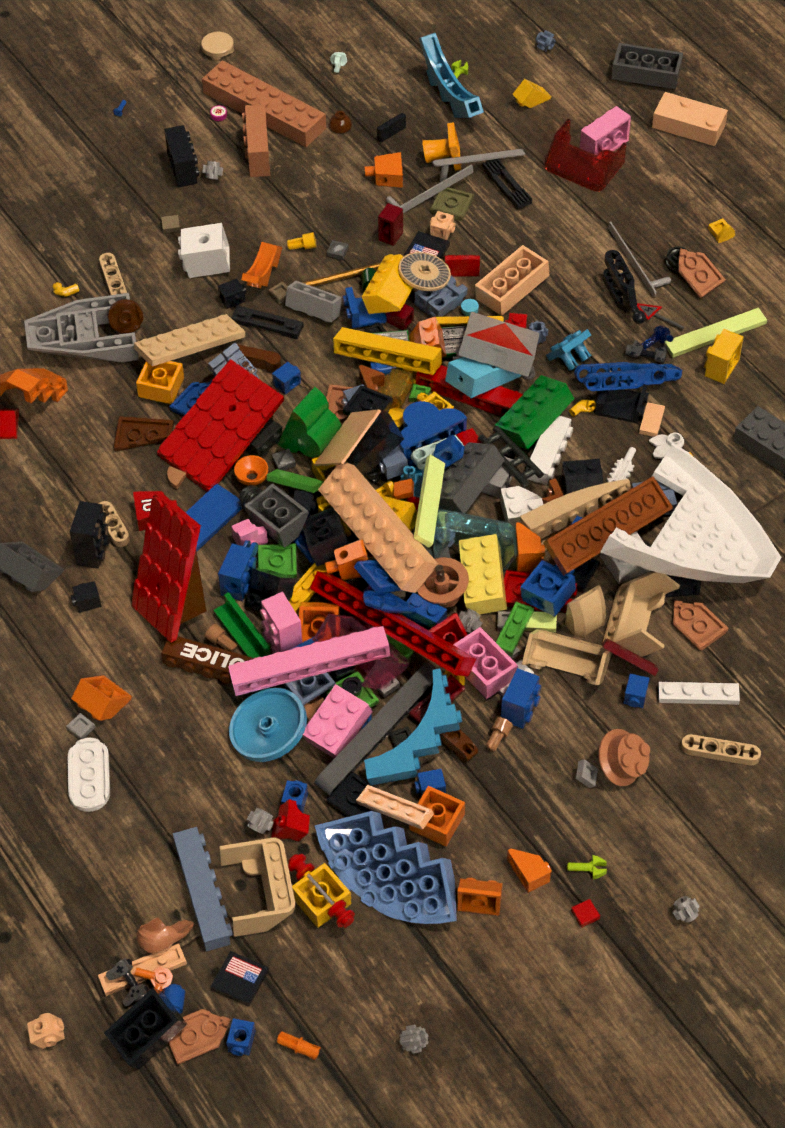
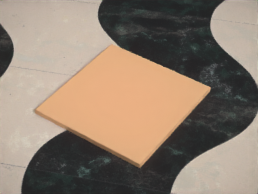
(347, 438)

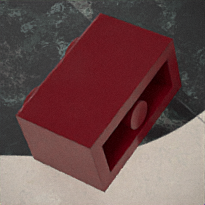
(390, 224)

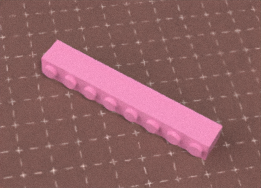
(309, 660)

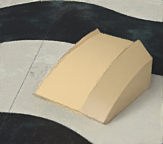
(586, 612)

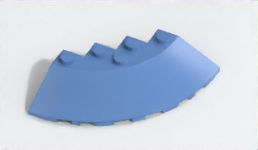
(387, 871)

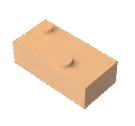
(689, 118)
(512, 280)

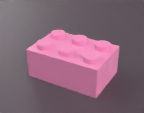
(606, 132)
(280, 623)
(492, 665)
(336, 721)

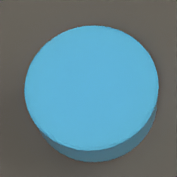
(469, 306)

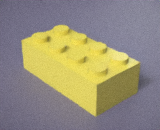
(486, 581)

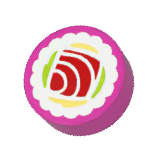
(218, 113)

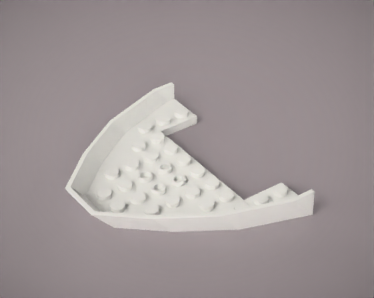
(706, 535)

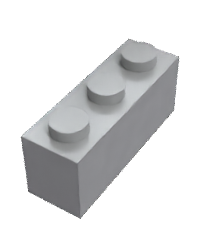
(313, 301)

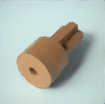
(217, 636)
(312, 706)
(500, 729)

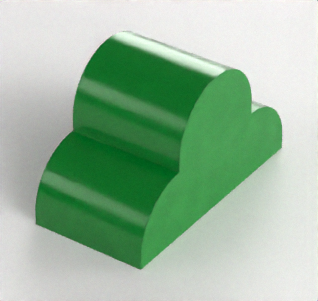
(310, 426)

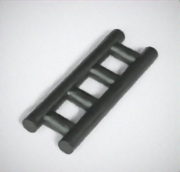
(521, 457)

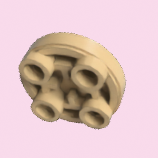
(217, 45)

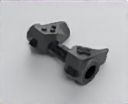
(636, 349)
(124, 968)

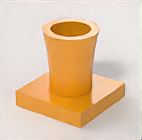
(443, 148)

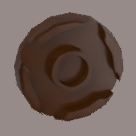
(125, 316)

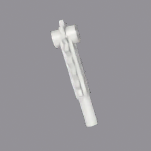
(623, 467)

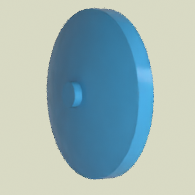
(268, 724)

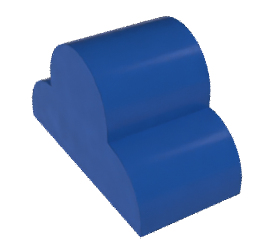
(426, 424)

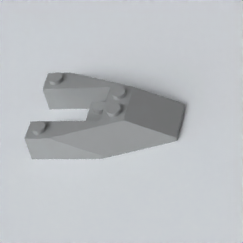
(74, 331)

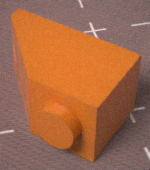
(529, 868)

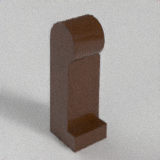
(261, 358)
(460, 744)

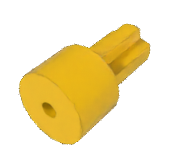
(307, 240)

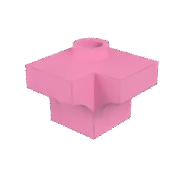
(246, 531)

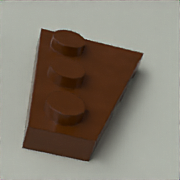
(139, 432)

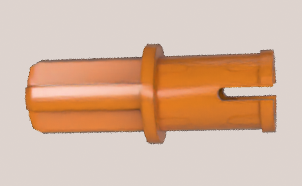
(298, 1045)

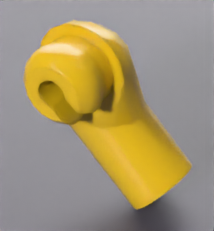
(62, 291)
(582, 406)

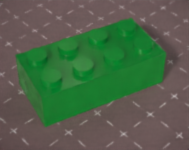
(535, 411)

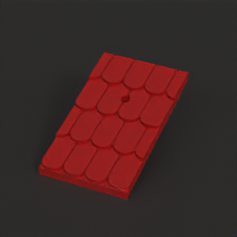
(220, 425)
(168, 572)

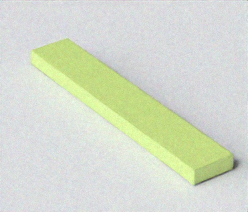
(706, 335)
(429, 501)

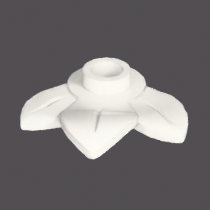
(664, 442)

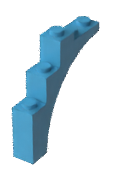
(440, 74)
(403, 760)

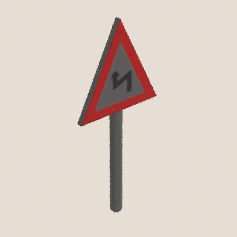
(651, 310)

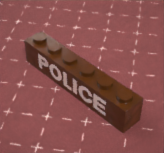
(201, 659)

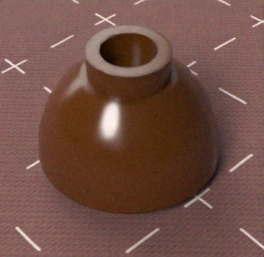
(340, 122)

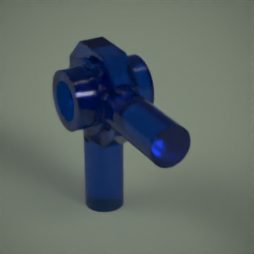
(660, 334)

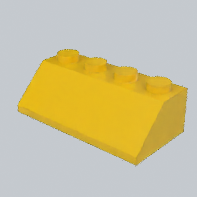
(386, 289)

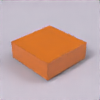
(403, 489)

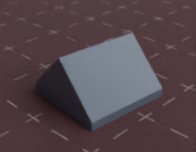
(310, 687)

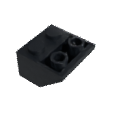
(265, 584)

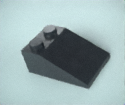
(581, 474)
(324, 534)

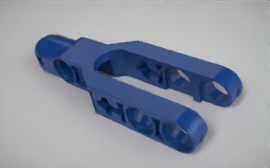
(634, 373)

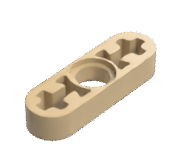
(112, 531)

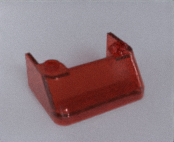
(582, 166)

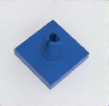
(376, 577)

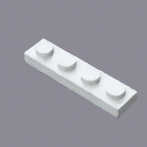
(698, 693)

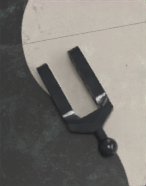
(626, 288)

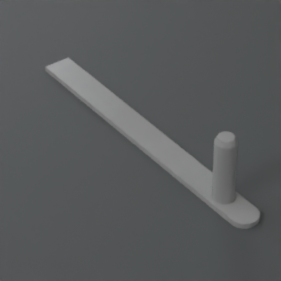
(473, 158)
(432, 191)
(649, 285)

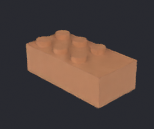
(256, 140)

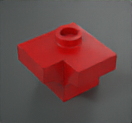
(290, 822)

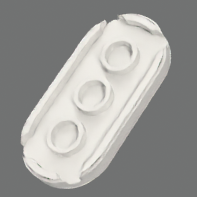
(88, 774)

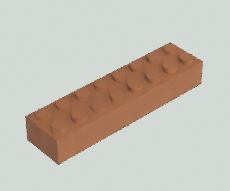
(283, 112)

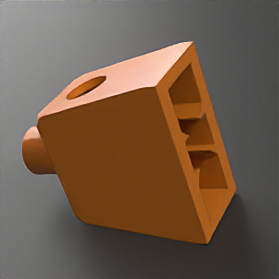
(386, 170)
(346, 559)

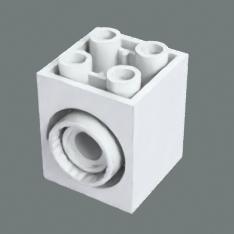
(204, 250)

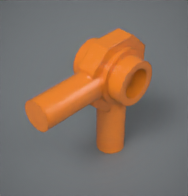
(159, 978)

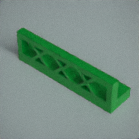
(241, 628)

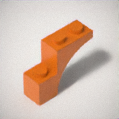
(261, 269)

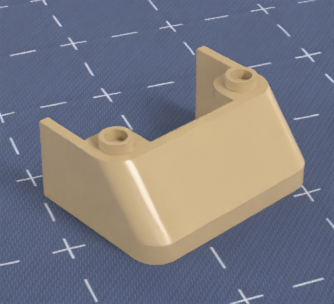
(633, 610)
(567, 654)
(269, 860)

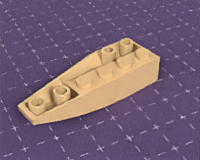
(561, 512)

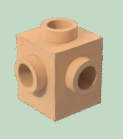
(442, 225)
(46, 1030)

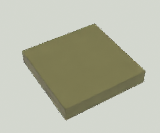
(452, 202)

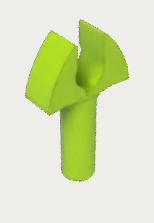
(459, 70)
(591, 867)

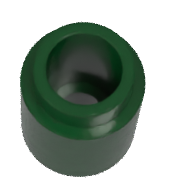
(366, 277)

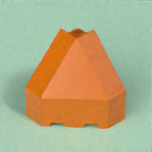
(34, 384)

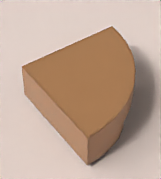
(175, 477)

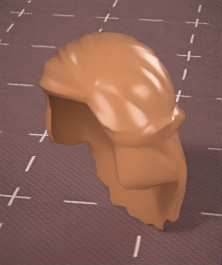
(157, 937)

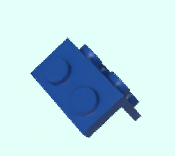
(357, 311)

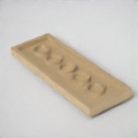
(189, 340)

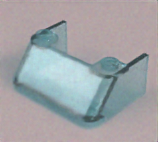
(478, 526)

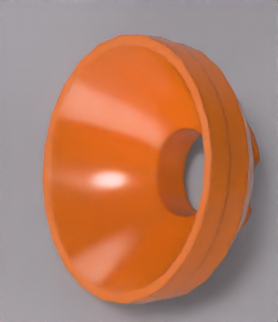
(249, 465)

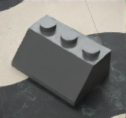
(278, 514)
(28, 566)

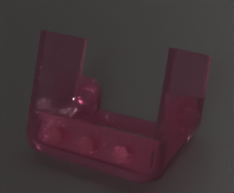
(378, 671)

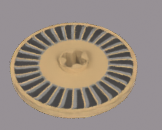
(424, 271)

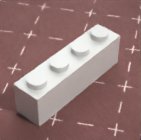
(549, 447)

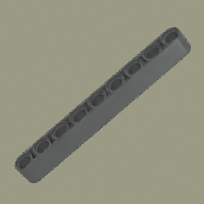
(376, 730)

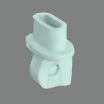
(338, 59)

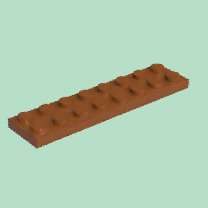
(588, 535)

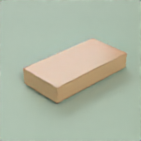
(652, 419)

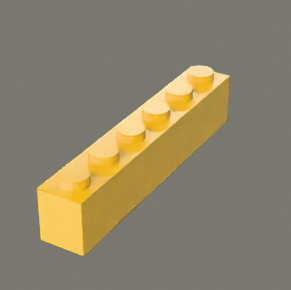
(387, 351)

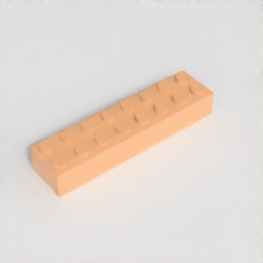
(378, 526)

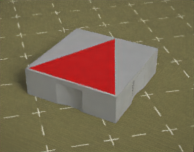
(499, 344)

